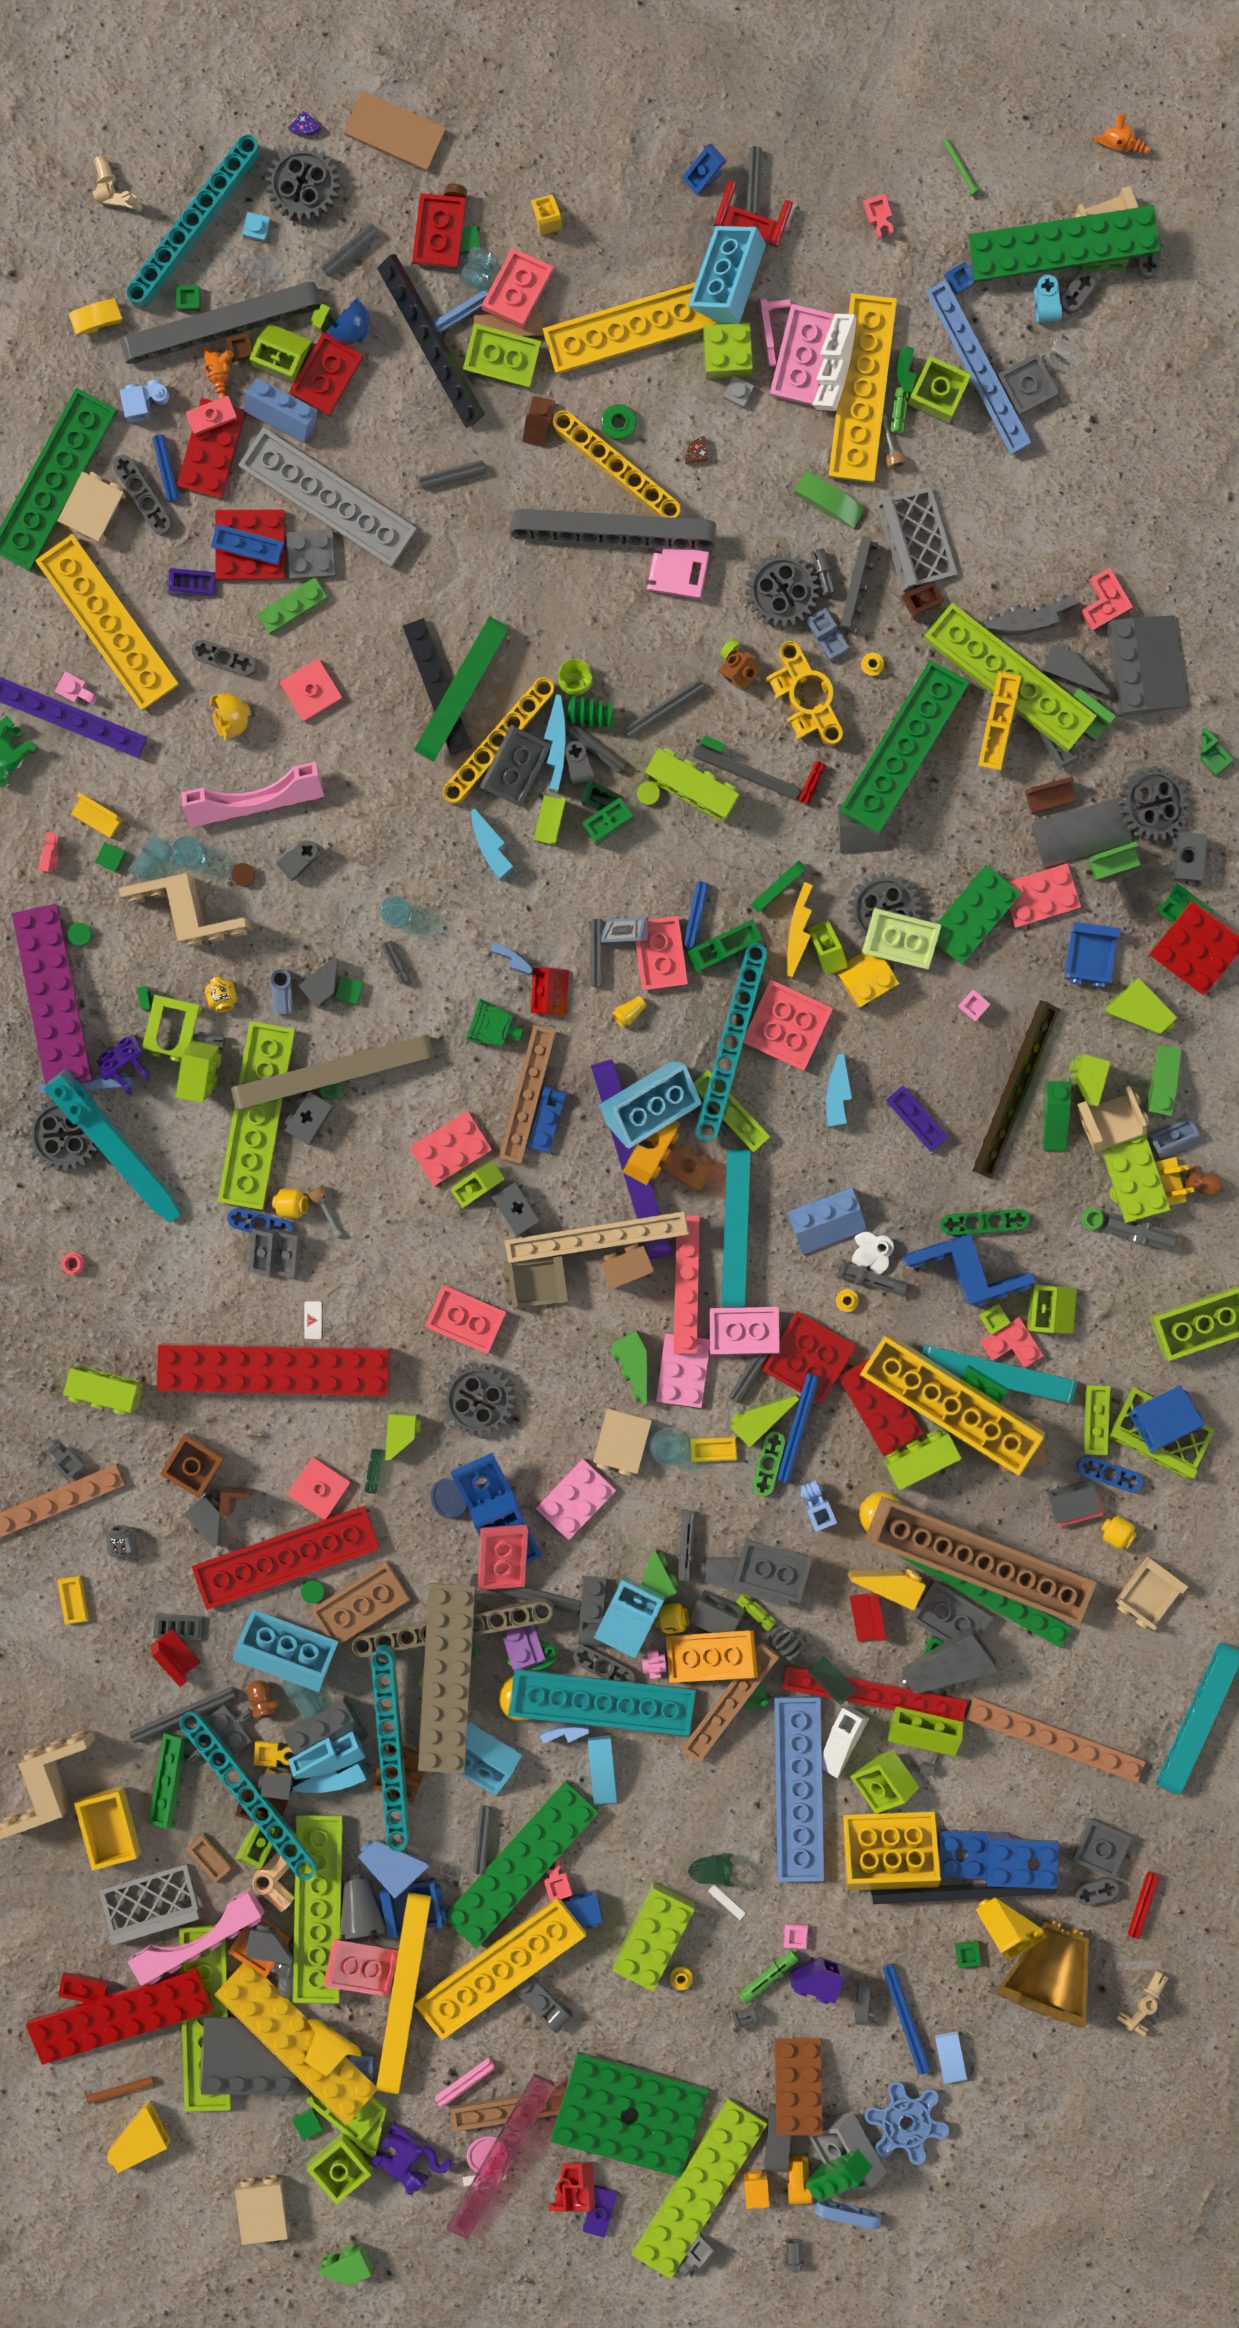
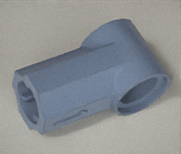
(282, 995)

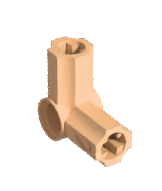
(274, 1891)

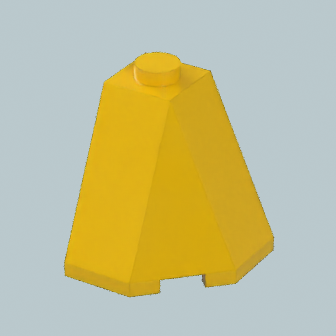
(1008, 1928)

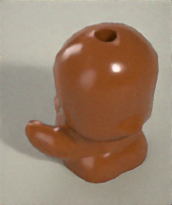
(1204, 1183)
(259, 1697)

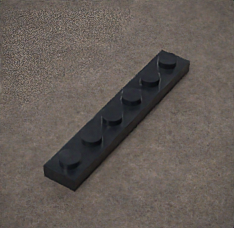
(434, 679)

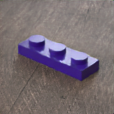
(916, 1118)

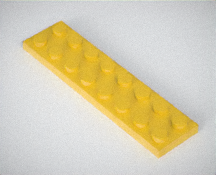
(623, 329)
(863, 394)
(107, 622)
(500, 1968)
(289, 2037)

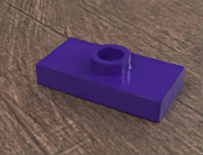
(598, 2219)

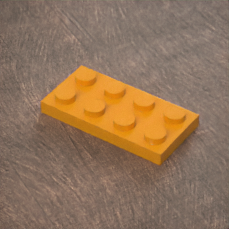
(711, 1656)

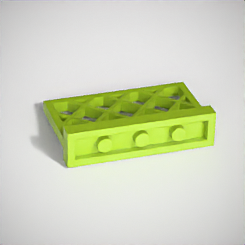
(1162, 1457)

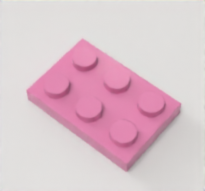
(744, 1331)
(683, 1374)
(575, 1499)

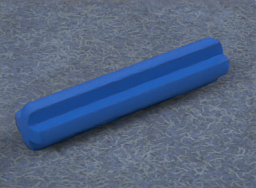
(166, 468)
(696, 914)

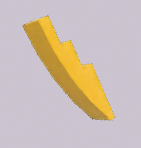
(999, 720)
(797, 938)

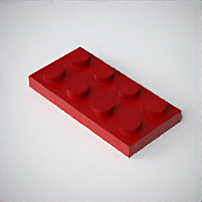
(211, 457)
(882, 1413)

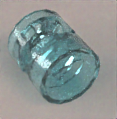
(479, 266)
(189, 852)
(396, 912)

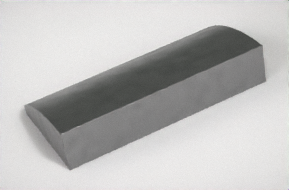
(1081, 832)

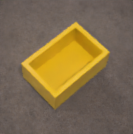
(107, 1828)

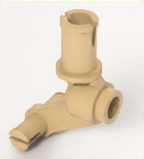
(105, 191)
(1146, 2005)

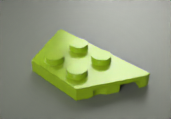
(363, 2128)

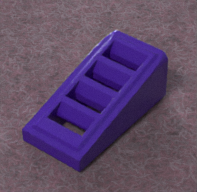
(181, 590)

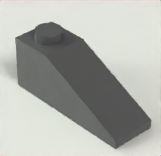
(1070, 669)

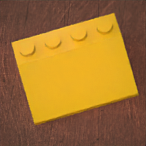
(891, 1851)

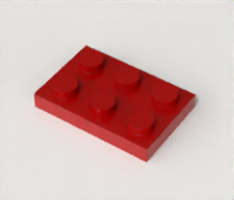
(439, 231)
(326, 374)

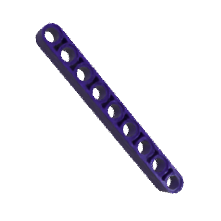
(641, 1194)

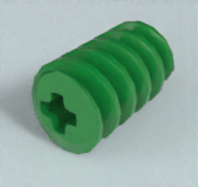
(590, 713)

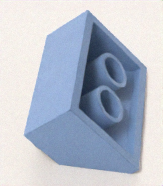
(827, 1220)

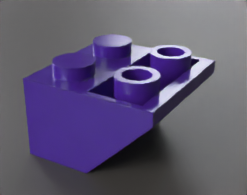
(818, 1978)

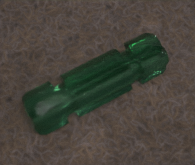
(373, 1471)

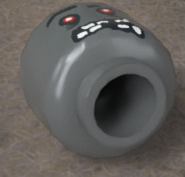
(121, 1542)

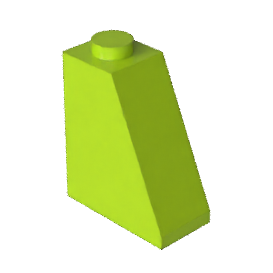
(1141, 1008)

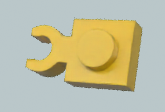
(268, 1754)

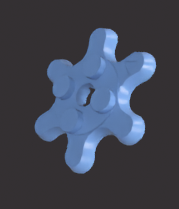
(910, 2137)

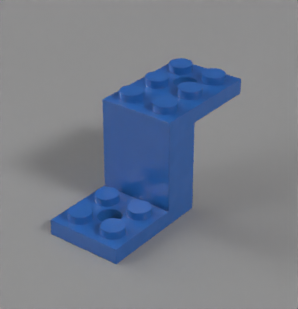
(968, 1270)

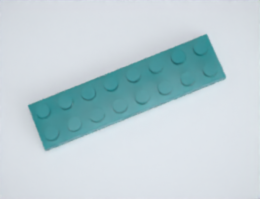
(601, 1702)

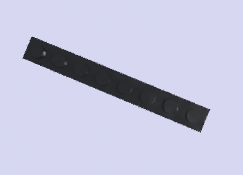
(430, 341)

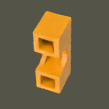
(644, 1161)

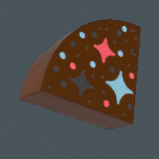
(696, 451)

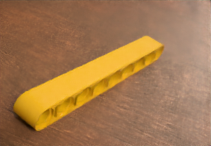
(403, 1993)

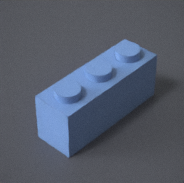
(280, 410)

